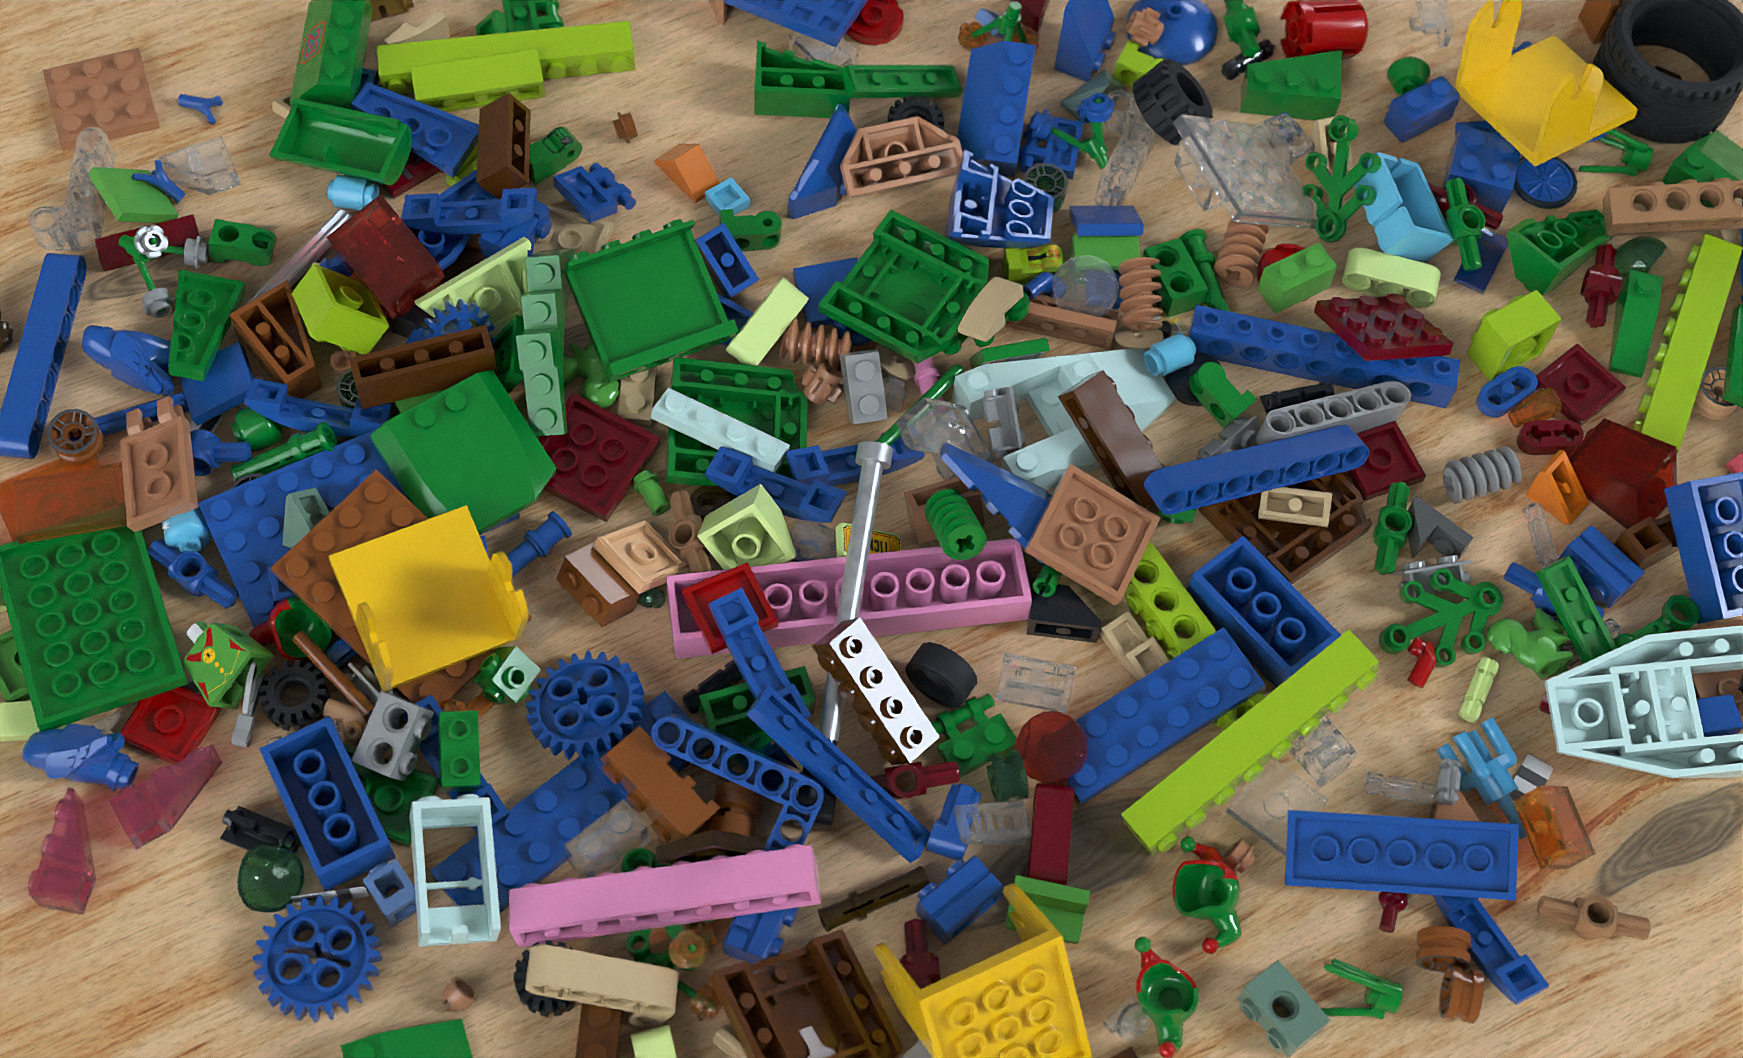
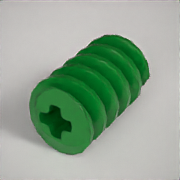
(955, 524)

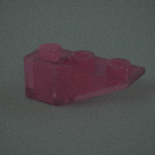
(161, 800)
(67, 864)

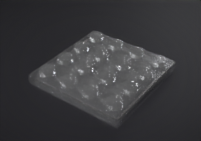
(1247, 172)

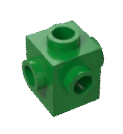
(506, 675)

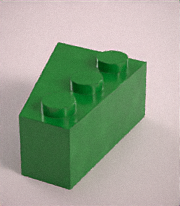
(796, 86)
(1300, 86)

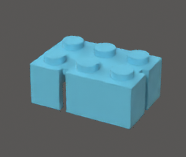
(1405, 210)

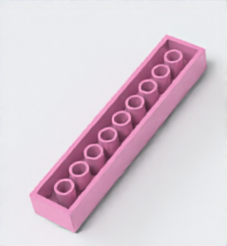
(899, 596)

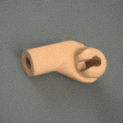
(352, 720)

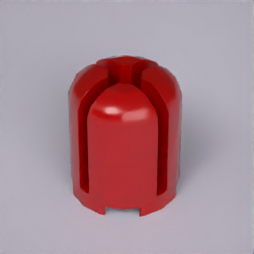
(1324, 27)

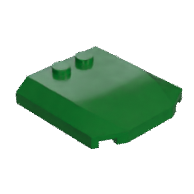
(908, 289)
(749, 393)
(466, 451)

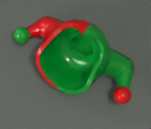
(287, 620)
(1208, 892)
(1165, 997)

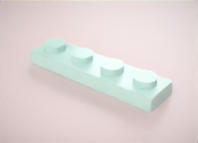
(718, 429)

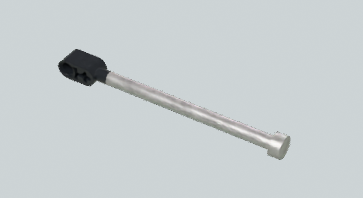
(873, 458)

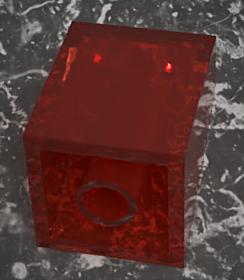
(386, 257)
(1624, 471)

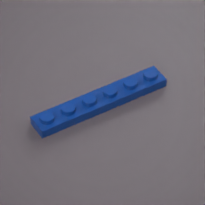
(839, 774)

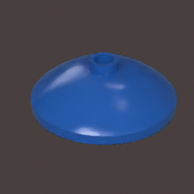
(1187, 31)

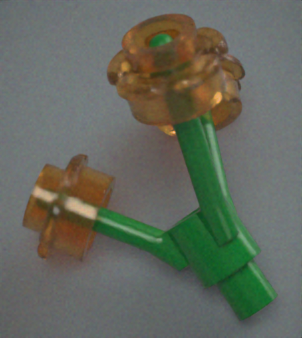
(1008, 24)
(689, 951)

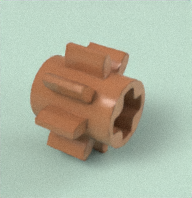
(1144, 27)
(822, 384)

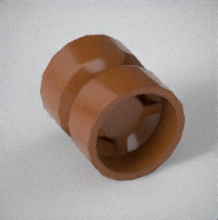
(737, 810)

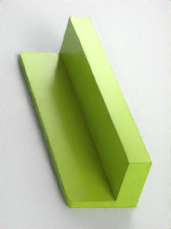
(479, 80)

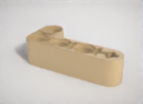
(604, 981)

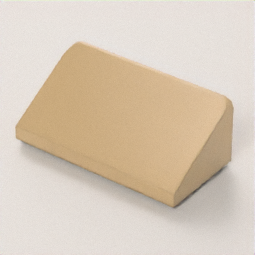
(1296, 506)

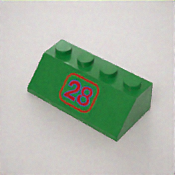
(332, 52)

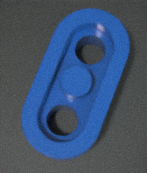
(1503, 392)

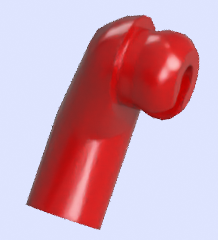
(1425, 662)

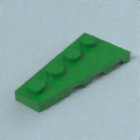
(201, 321)

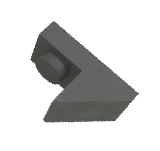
(1435, 528)

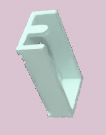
(455, 923)

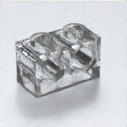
(1323, 752)

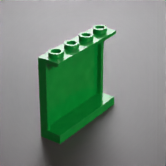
(647, 300)

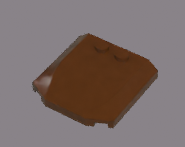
(1293, 546)
(806, 1004)

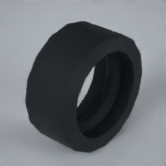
(941, 675)

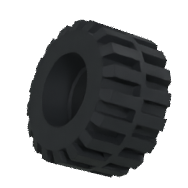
(1168, 93)

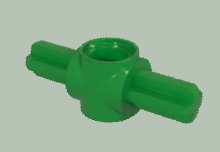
(1242, 26)
(1464, 223)
(1388, 540)

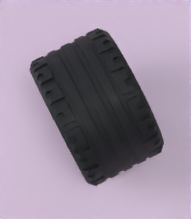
(1667, 106)

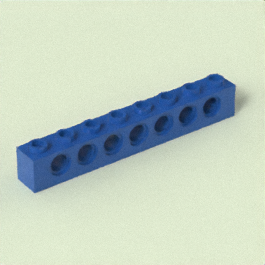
(1316, 355)

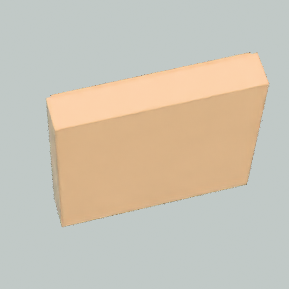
(640, 556)

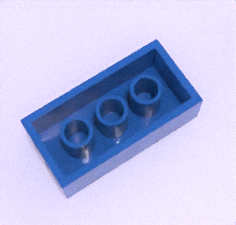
(1260, 611)
(327, 803)

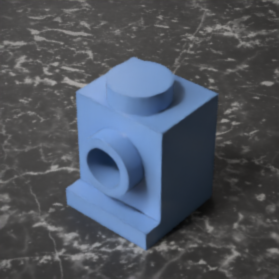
(386, 878)

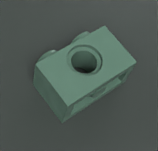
(1279, 987)

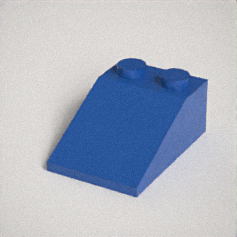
(1084, 37)

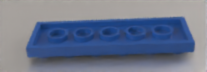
(1163, 711)
(1402, 854)

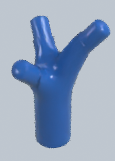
(200, 104)
(161, 181)

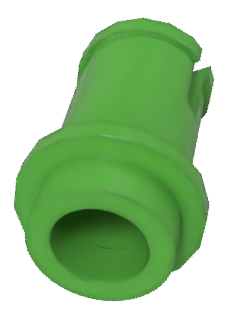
(648, 486)

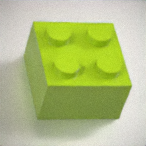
(339, 310)
(1513, 334)

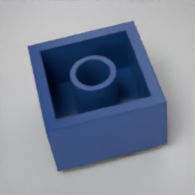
(1484, 164)

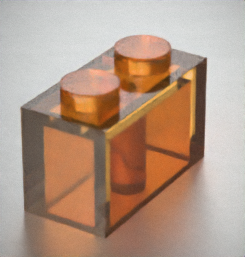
(1554, 827)

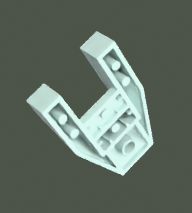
(1041, 383)
(1642, 706)

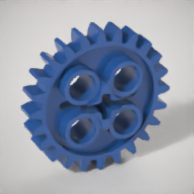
(585, 705)
(305, 990)

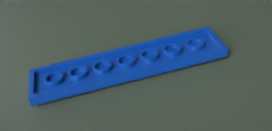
(534, 834)

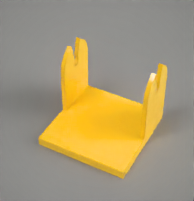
(1539, 96)
(429, 597)
(1002, 1006)

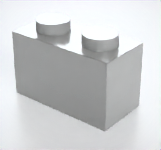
(863, 386)

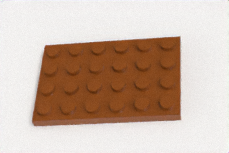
(305, 569)

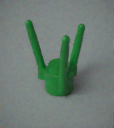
(1634, 155)
(1379, 992)

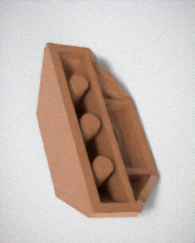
(898, 157)

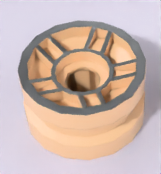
(1707, 398)

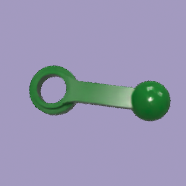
(1667, 622)

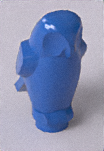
(131, 357)
(81, 755)

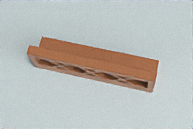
(1049, 320)

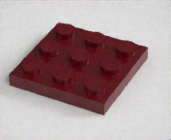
(1383, 327)
(596, 457)

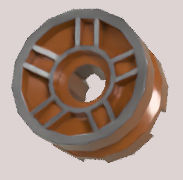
(75, 423)
(1443, 947)
(1461, 994)

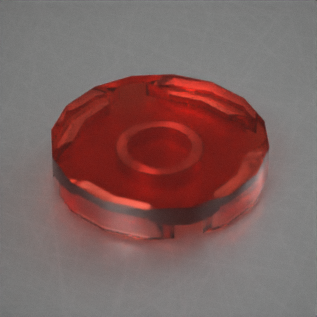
(1052, 747)

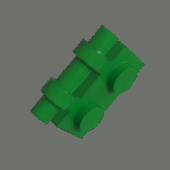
(522, 15)
(973, 745)

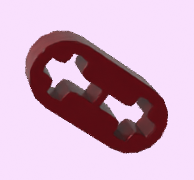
(1549, 434)

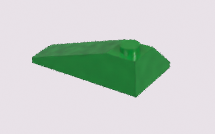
(1554, 248)

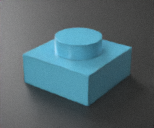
(727, 196)

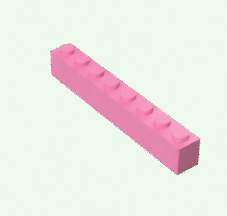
(664, 896)

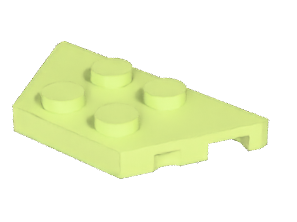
(491, 285)

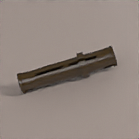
(834, 915)

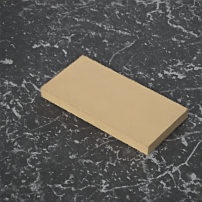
(568, 231)

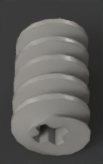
(1481, 473)

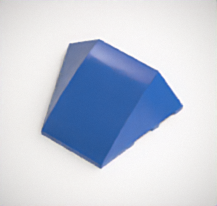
(996, 210)

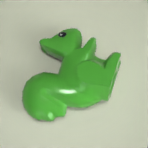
(587, 365)
(1536, 648)

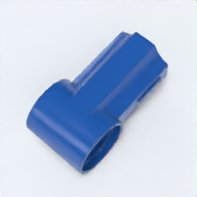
(945, 834)

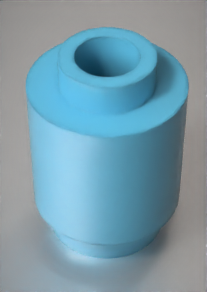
(351, 192)
(1170, 354)

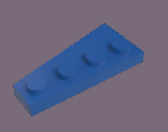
(436, 135)

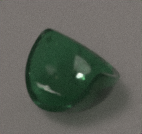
(1638, 254)
(269, 878)

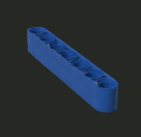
(40, 354)
(1255, 469)

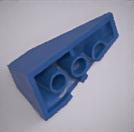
(447, 247)
(1001, 490)

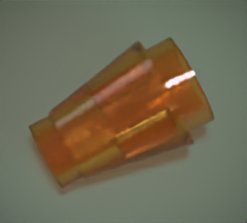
(1538, 406)

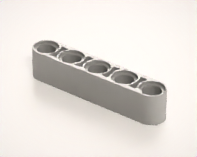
(1356, 408)

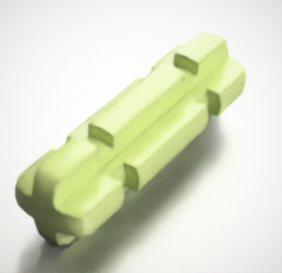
(1478, 689)

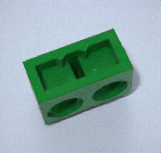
(1179, 276)
(459, 751)

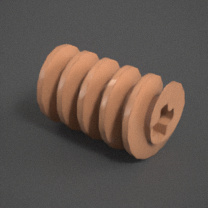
(1240, 253)
(1138, 295)
(814, 344)

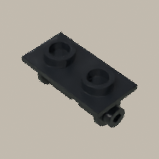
(1295, 396)
(252, 829)

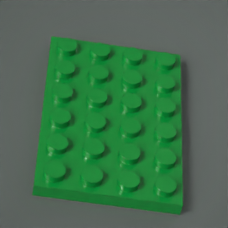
(88, 623)

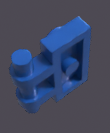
(1057, 152)
(588, 192)

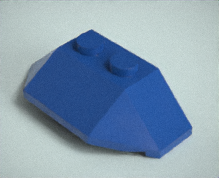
(822, 178)

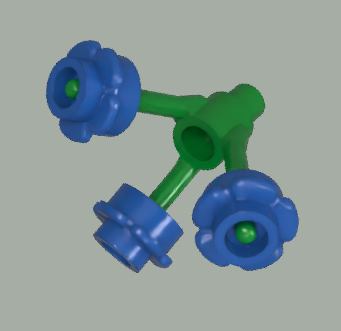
(1092, 111)

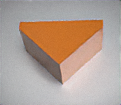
(688, 170)
(1559, 489)

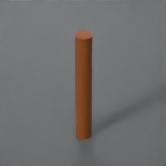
(333, 673)

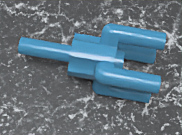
(1487, 774)

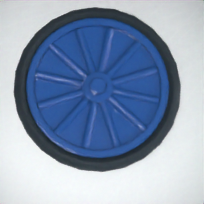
(1547, 184)

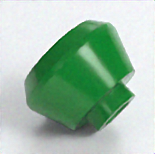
(1408, 74)

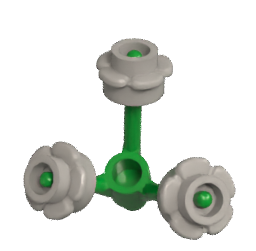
(149, 244)

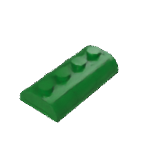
(343, 141)

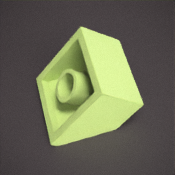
(748, 531)

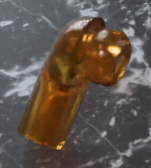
(479, 703)

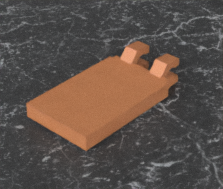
(157, 466)

